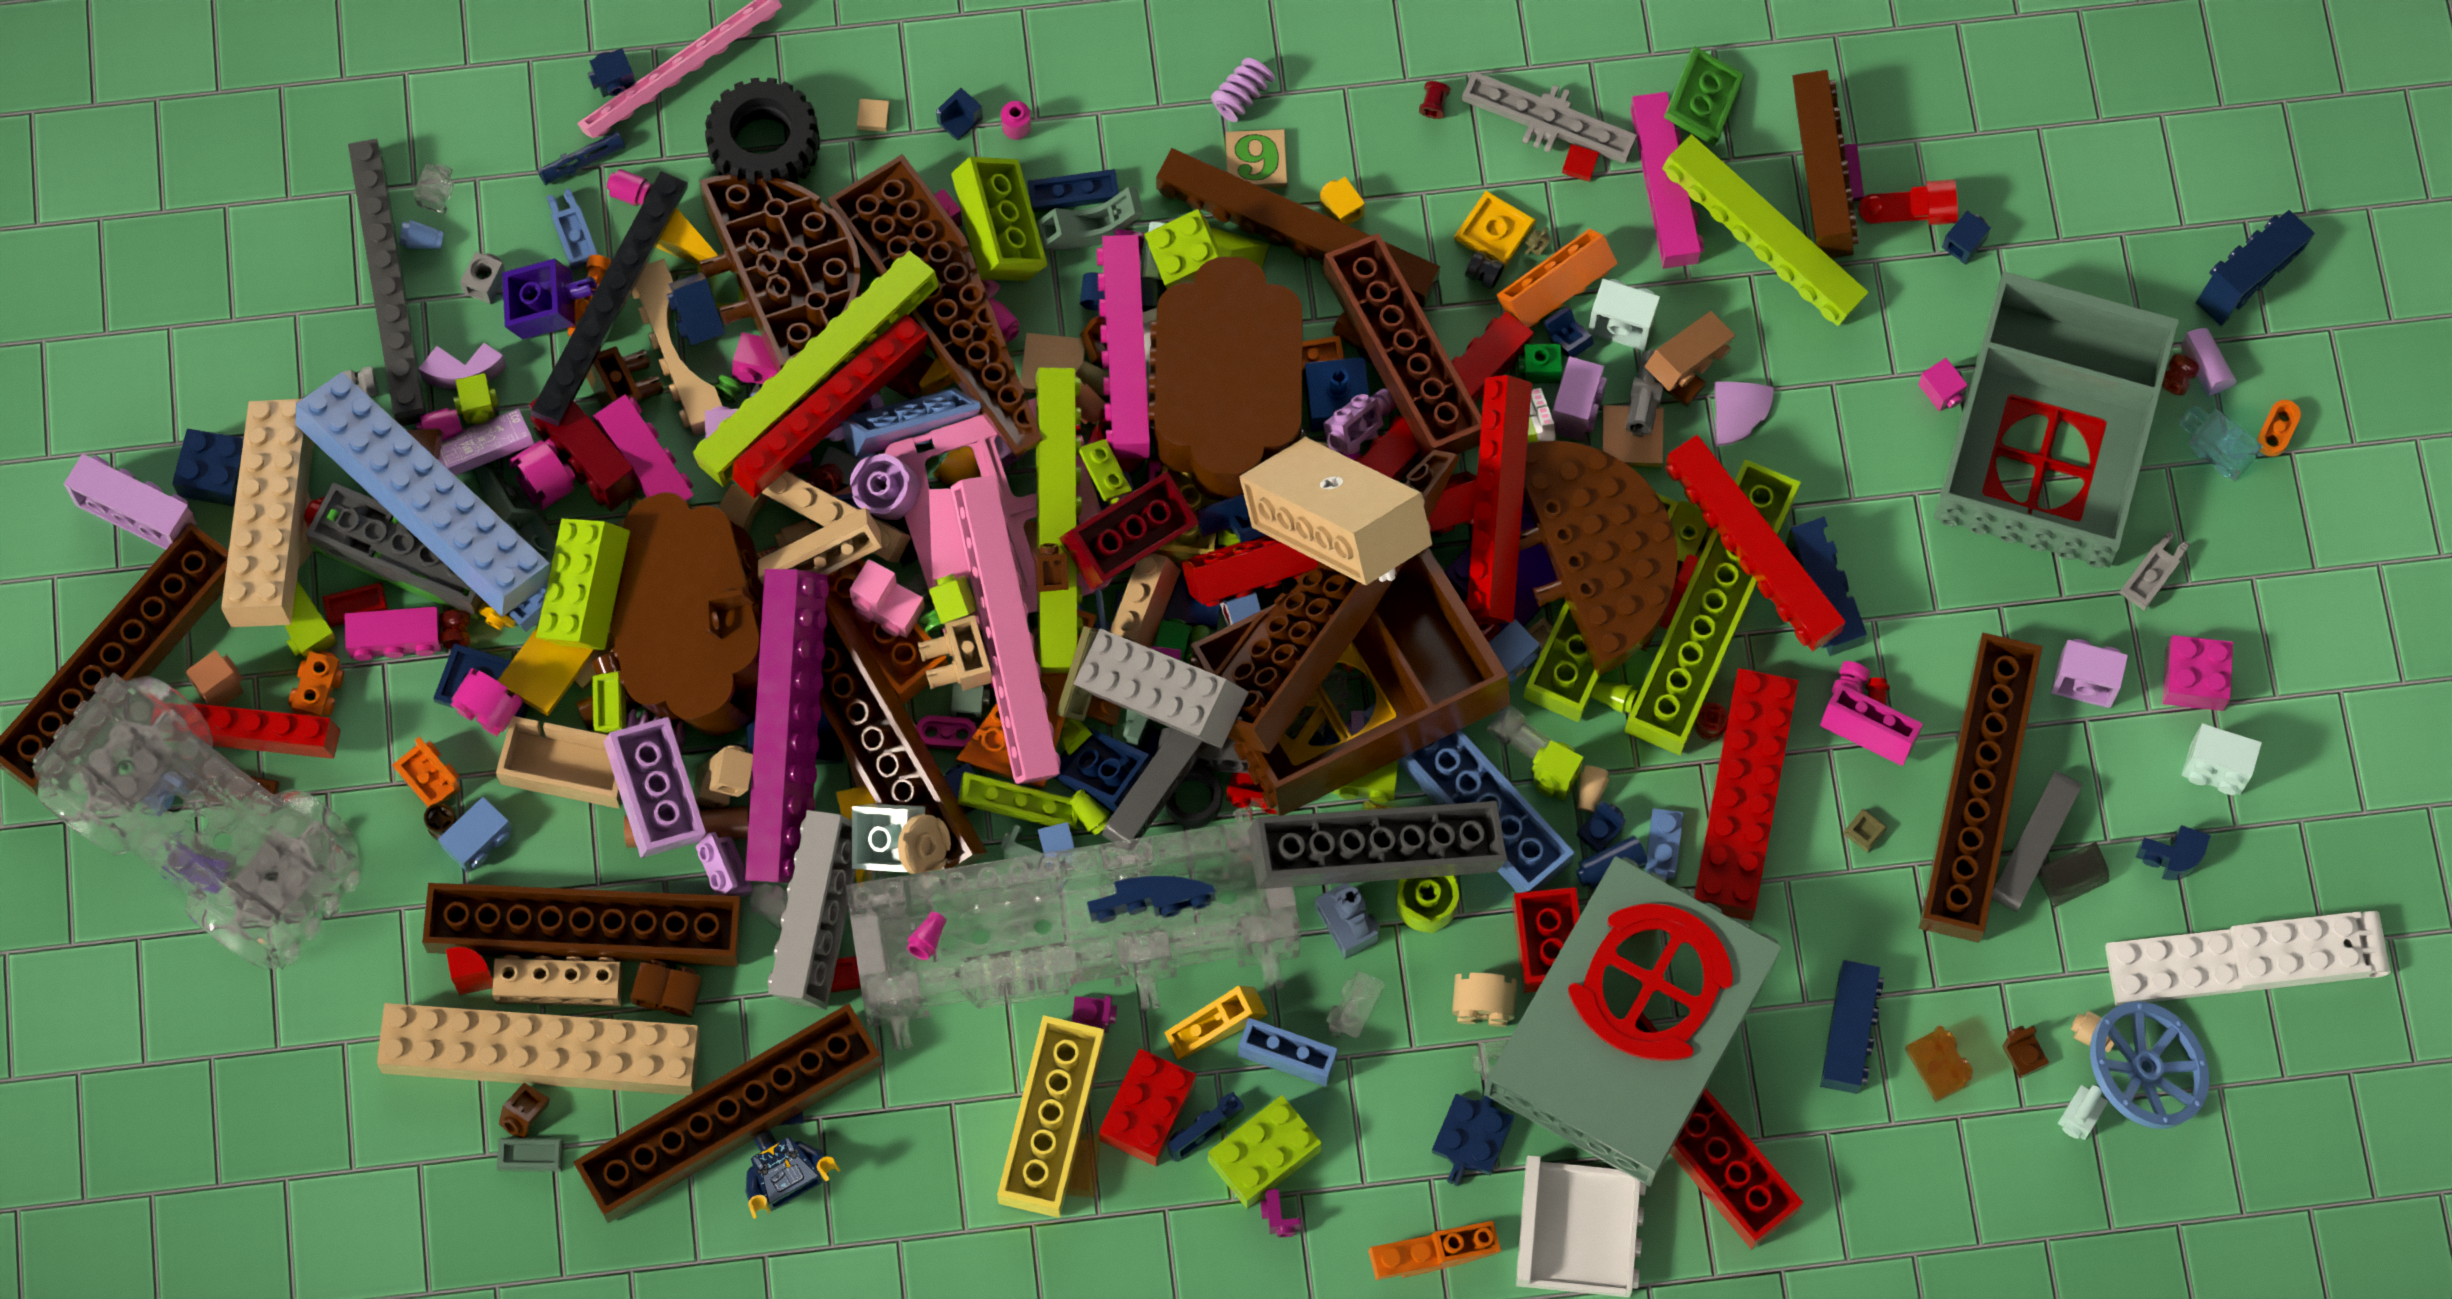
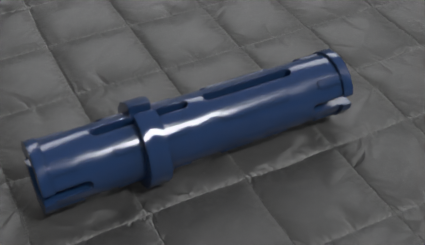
(549, 174)

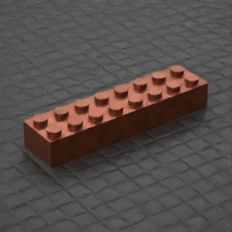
(1403, 346)

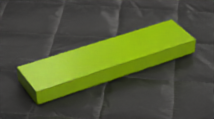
(1016, 801)

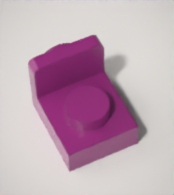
(1095, 1012)

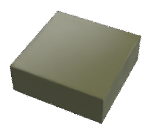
(1865, 830)

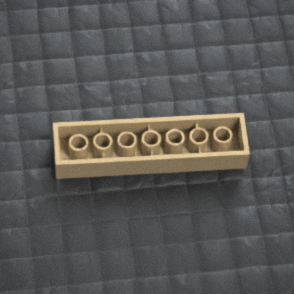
(267, 517)

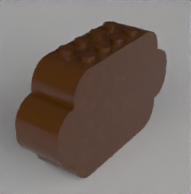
(1225, 374)
(659, 615)

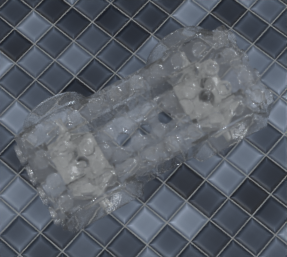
(148, 743)

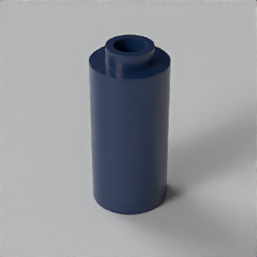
(1594, 867)

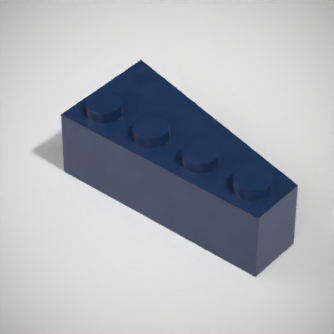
(2253, 265)
(1819, 560)

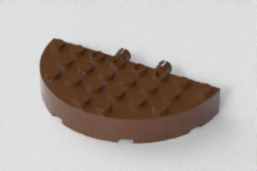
(787, 257)
(1604, 544)

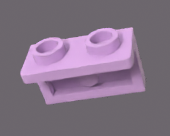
(723, 866)

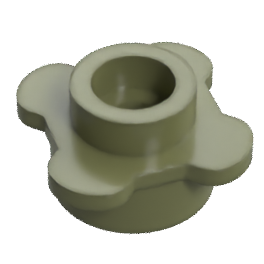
(1537, 241)

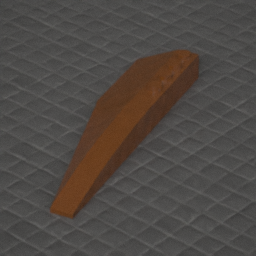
(899, 213)
(1308, 630)

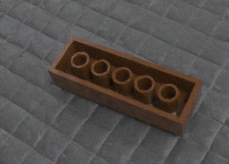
(1825, 163)

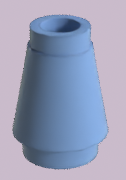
(419, 236)

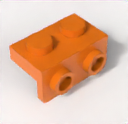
(427, 774)

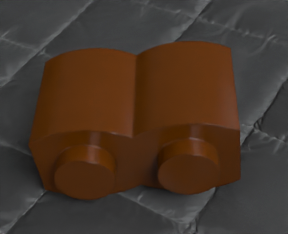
(666, 988)

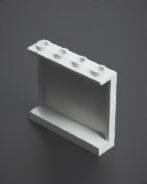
(1579, 1229)

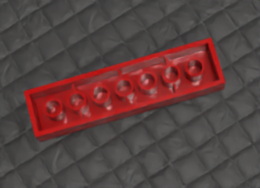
(1745, 792)
(1731, 1169)

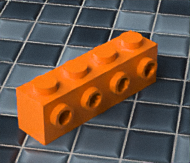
(1558, 278)

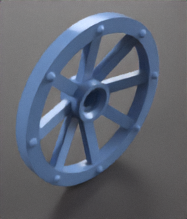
(2146, 1066)

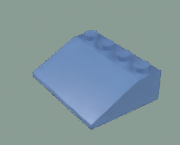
(880, 427)

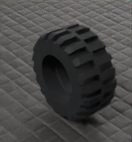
(757, 102)

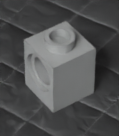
(483, 288)

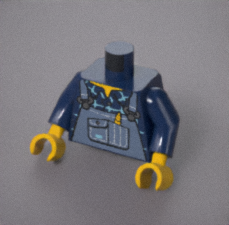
(783, 1172)

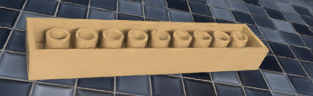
(539, 1049)

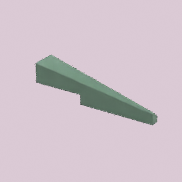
(517, 510)

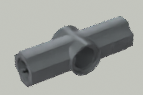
(1644, 399)

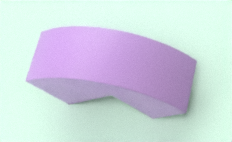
(443, 369)

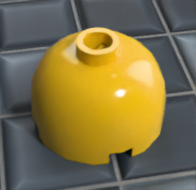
(957, 466)

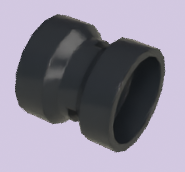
(1484, 269)

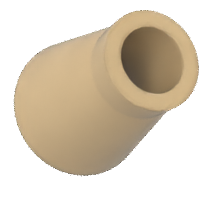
(1591, 787)

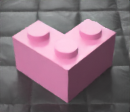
(881, 599)

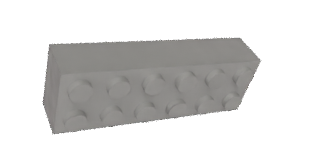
(1161, 688)
(814, 912)

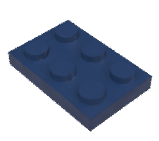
(458, 666)

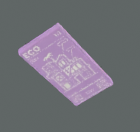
(485, 442)

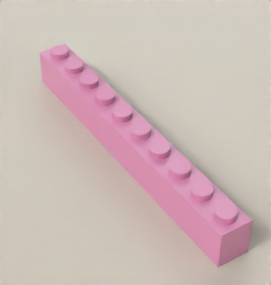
(1005, 629)

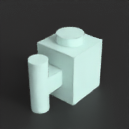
(2083, 1112)

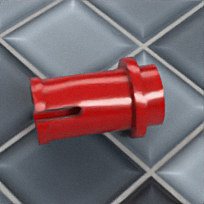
(1878, 689)

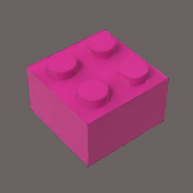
(2197, 673)

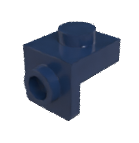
(1568, 333)

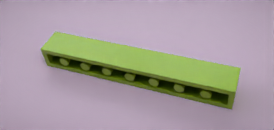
(1764, 230)

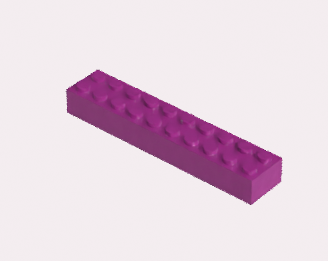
(785, 720)

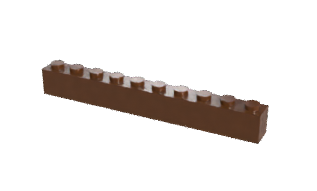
(1276, 217)

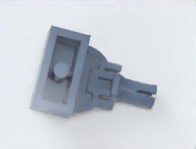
(1346, 919)

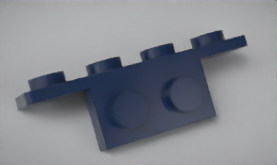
(1228, 514)

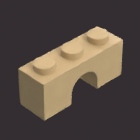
(723, 776)

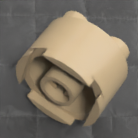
(1484, 998)

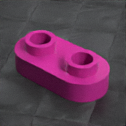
(947, 731)

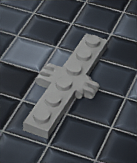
(1549, 117)

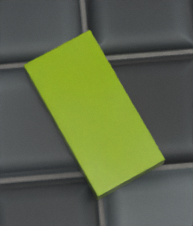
(608, 703)

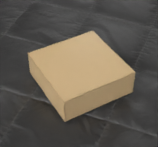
(873, 115)

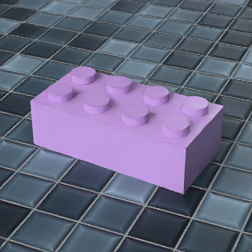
(128, 502)
(654, 787)

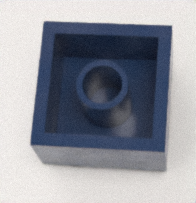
(208, 467)

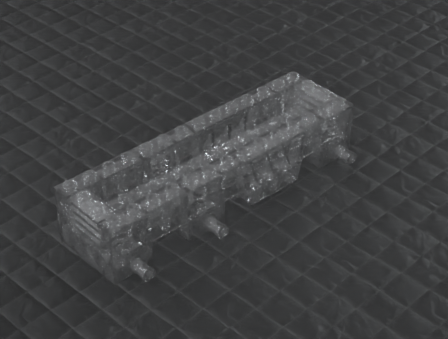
(1055, 887)

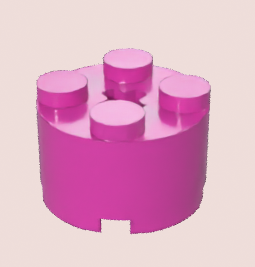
(543, 474)
(487, 701)

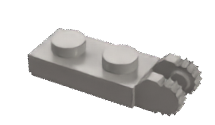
(2153, 572)

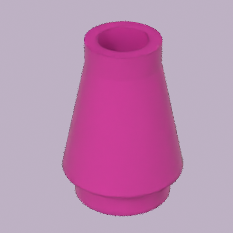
(925, 938)

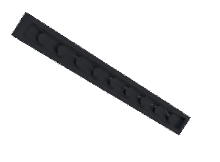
(609, 299)

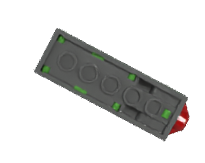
(372, 540)

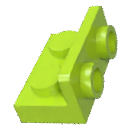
(1105, 471)

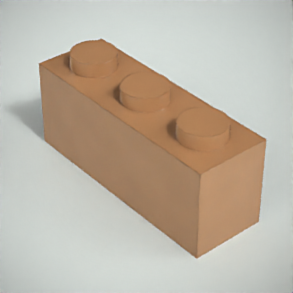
(1690, 351)

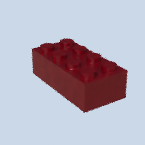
(590, 456)
(1129, 530)

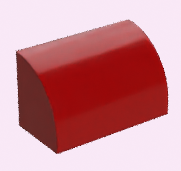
(468, 970)

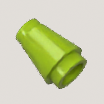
(1617, 696)
(1090, 812)

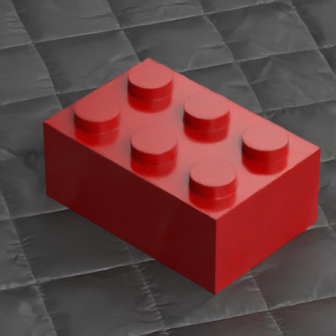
(1541, 928)
(1147, 1107)

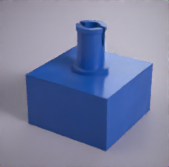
(1332, 386)

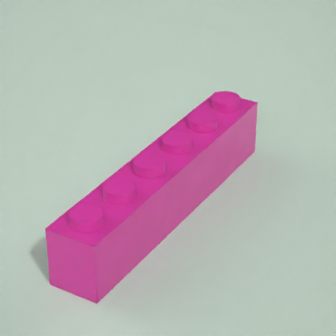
(1668, 201)

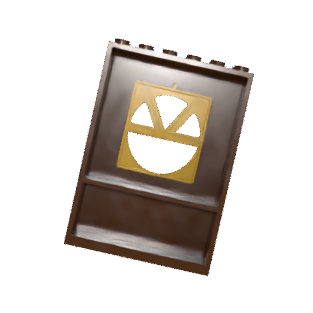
(1428, 681)

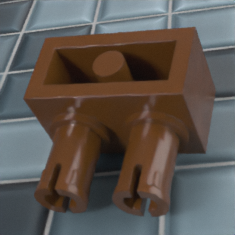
(612, 378)

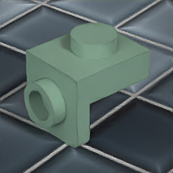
(1011, 846)

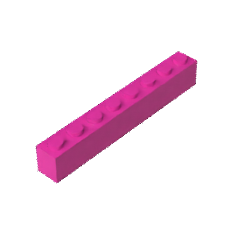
(1125, 347)

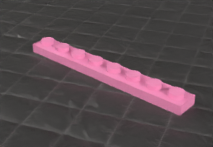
(672, 70)

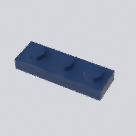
(1072, 190)

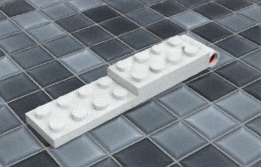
(2249, 958)

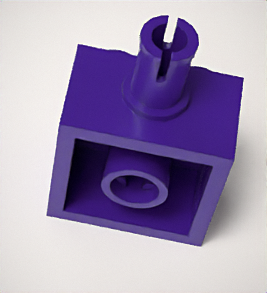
(542, 298)

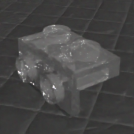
(1356, 1006)

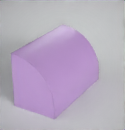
(2213, 368)

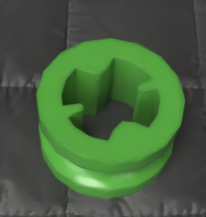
(728, 388)
(932, 622)

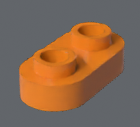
(2279, 430)

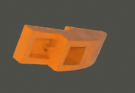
(1434, 1252)

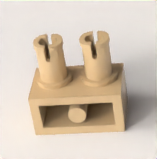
(969, 661)

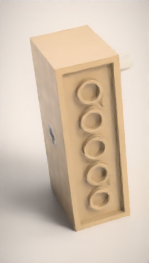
(1336, 511)

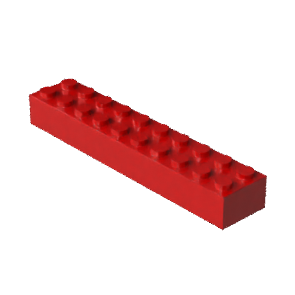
(1267, 561)

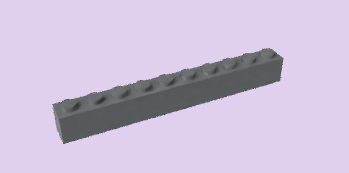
(387, 282)

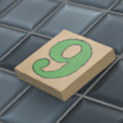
(1257, 157)

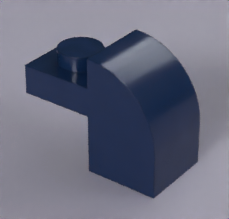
(2180, 858)

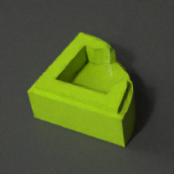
(1074, 735)

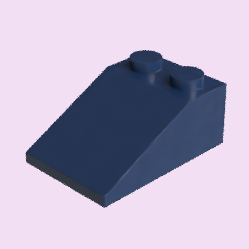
(1103, 769)

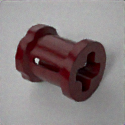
(1434, 99)

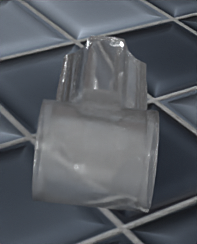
(1511, 728)

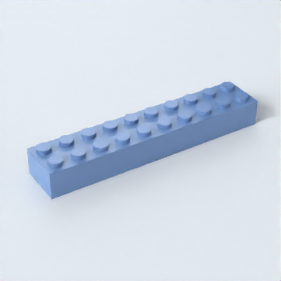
(422, 494)

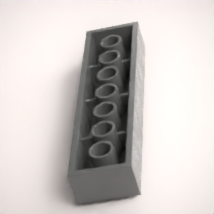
(1376, 845)

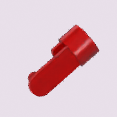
(1931, 202)

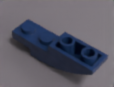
(1163, 893)

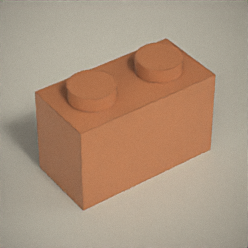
(216, 679)

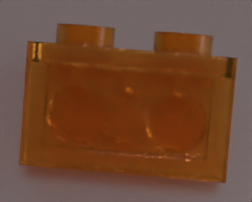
(1940, 1063)

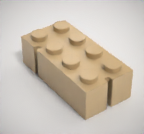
(563, 764)

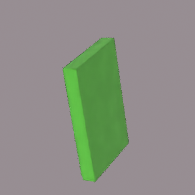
(1704, 95)

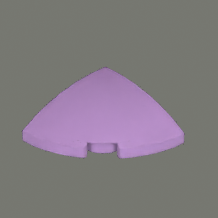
(1739, 409)

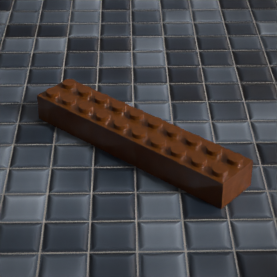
(126, 642)
(882, 735)
(1980, 788)
(584, 924)
(728, 1113)

